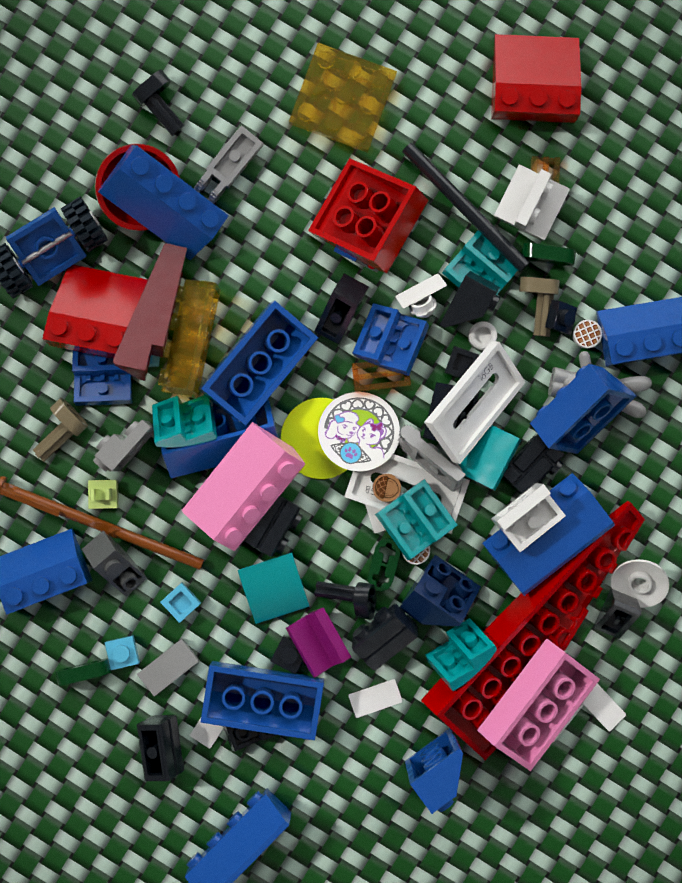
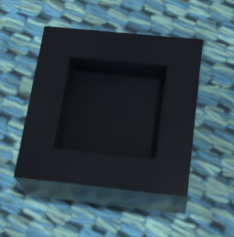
(561, 317)
(459, 362)
(287, 655)

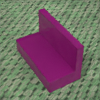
(318, 642)

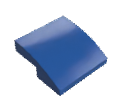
(390, 339)
(99, 381)

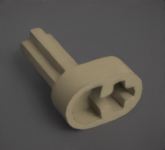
(545, 293)
(70, 424)

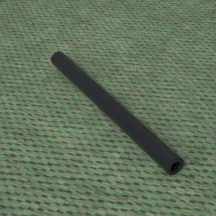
(480, 222)

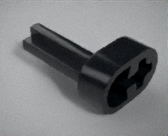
(148, 95)
(362, 596)

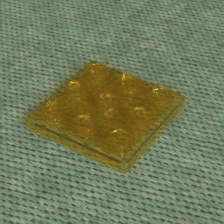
(342, 97)

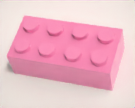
(538, 705)

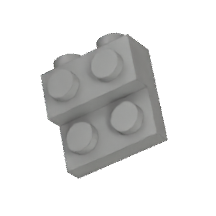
(118, 451)

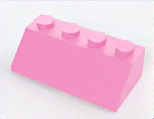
(243, 486)

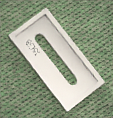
(507, 383)
(361, 487)

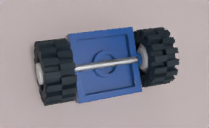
(48, 246)

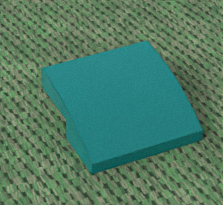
(482, 259)
(183, 423)
(490, 457)
(416, 519)
(273, 588)
(462, 655)

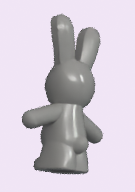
(562, 378)

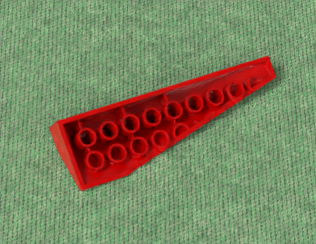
(547, 612)

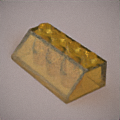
(190, 338)

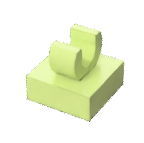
(102, 494)

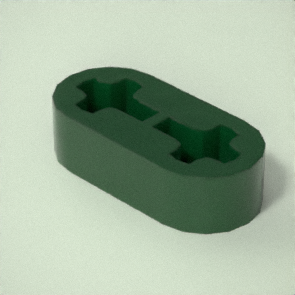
(549, 254)
(391, 564)
(83, 672)

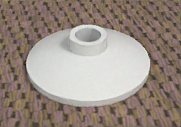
(647, 591)

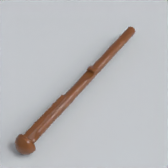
(112, 530)

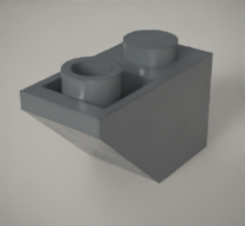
(113, 563)

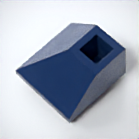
(440, 595)

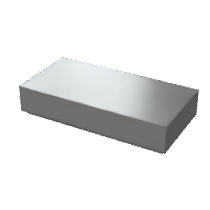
(168, 667)

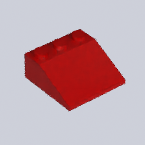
(536, 78)
(369, 214)
(92, 310)

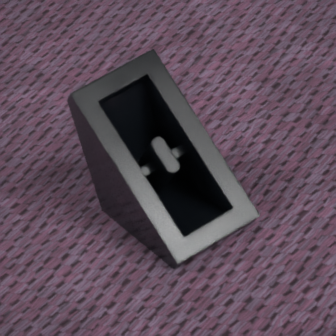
(617, 614)

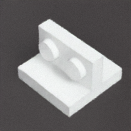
(531, 202)
(528, 516)

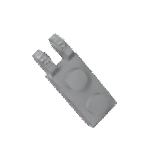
(230, 162)
(430, 459)

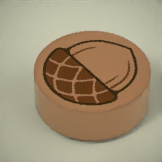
(386, 487)

